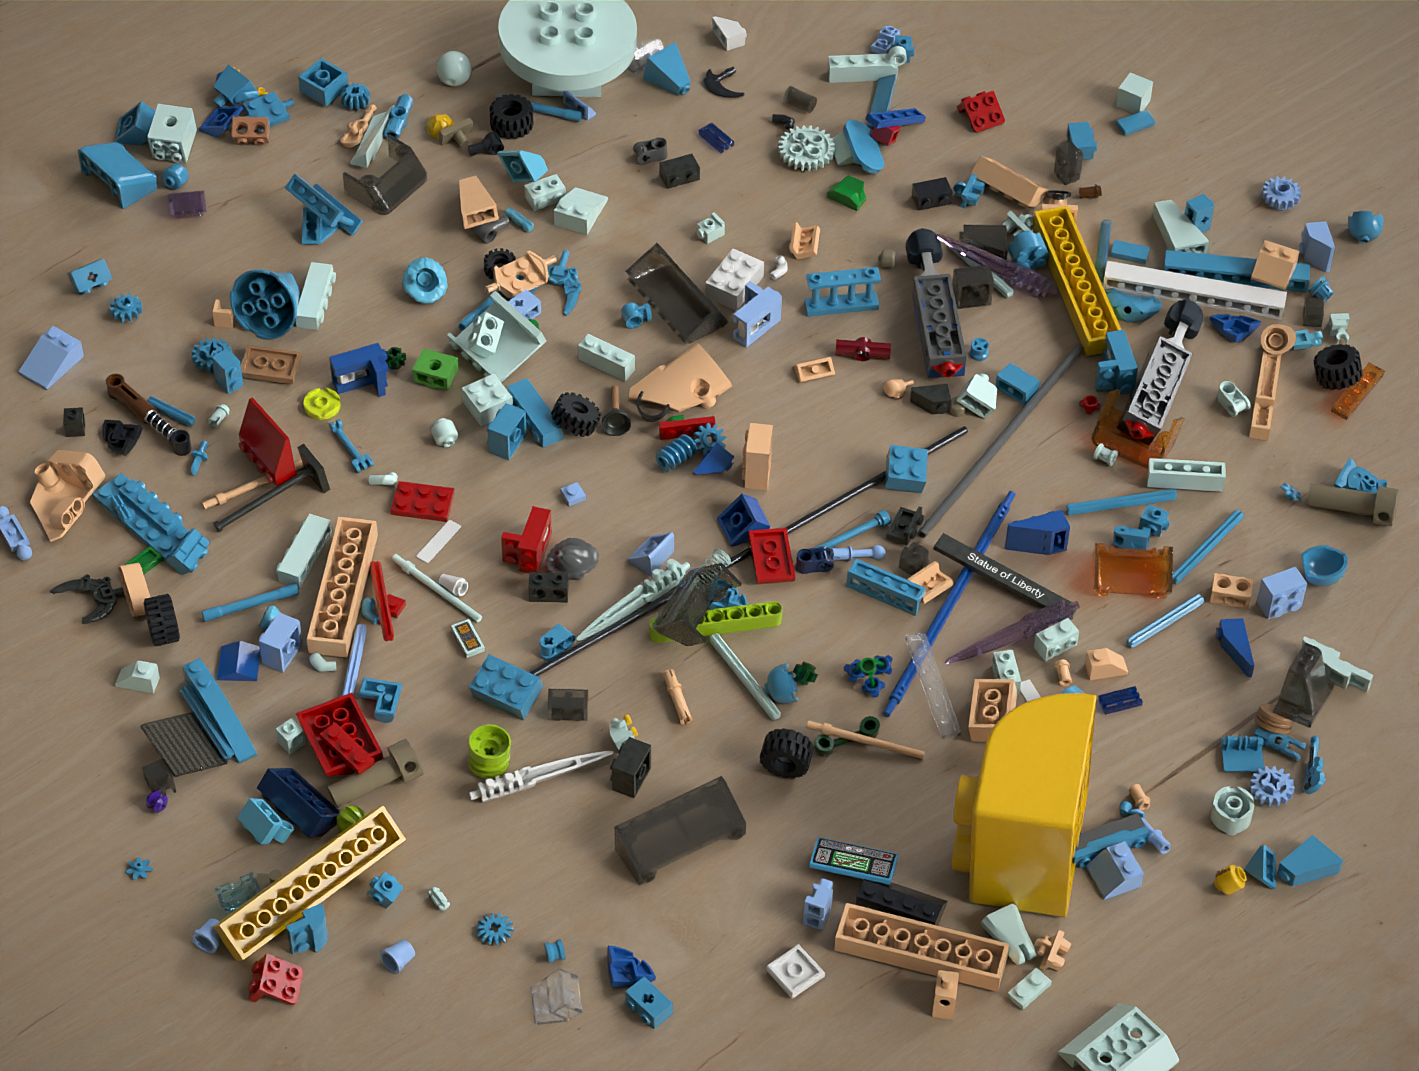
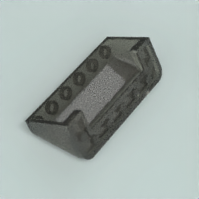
(674, 295)

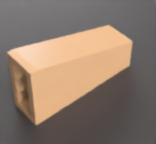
(476, 203)

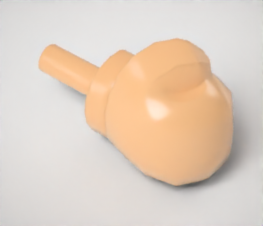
(896, 387)

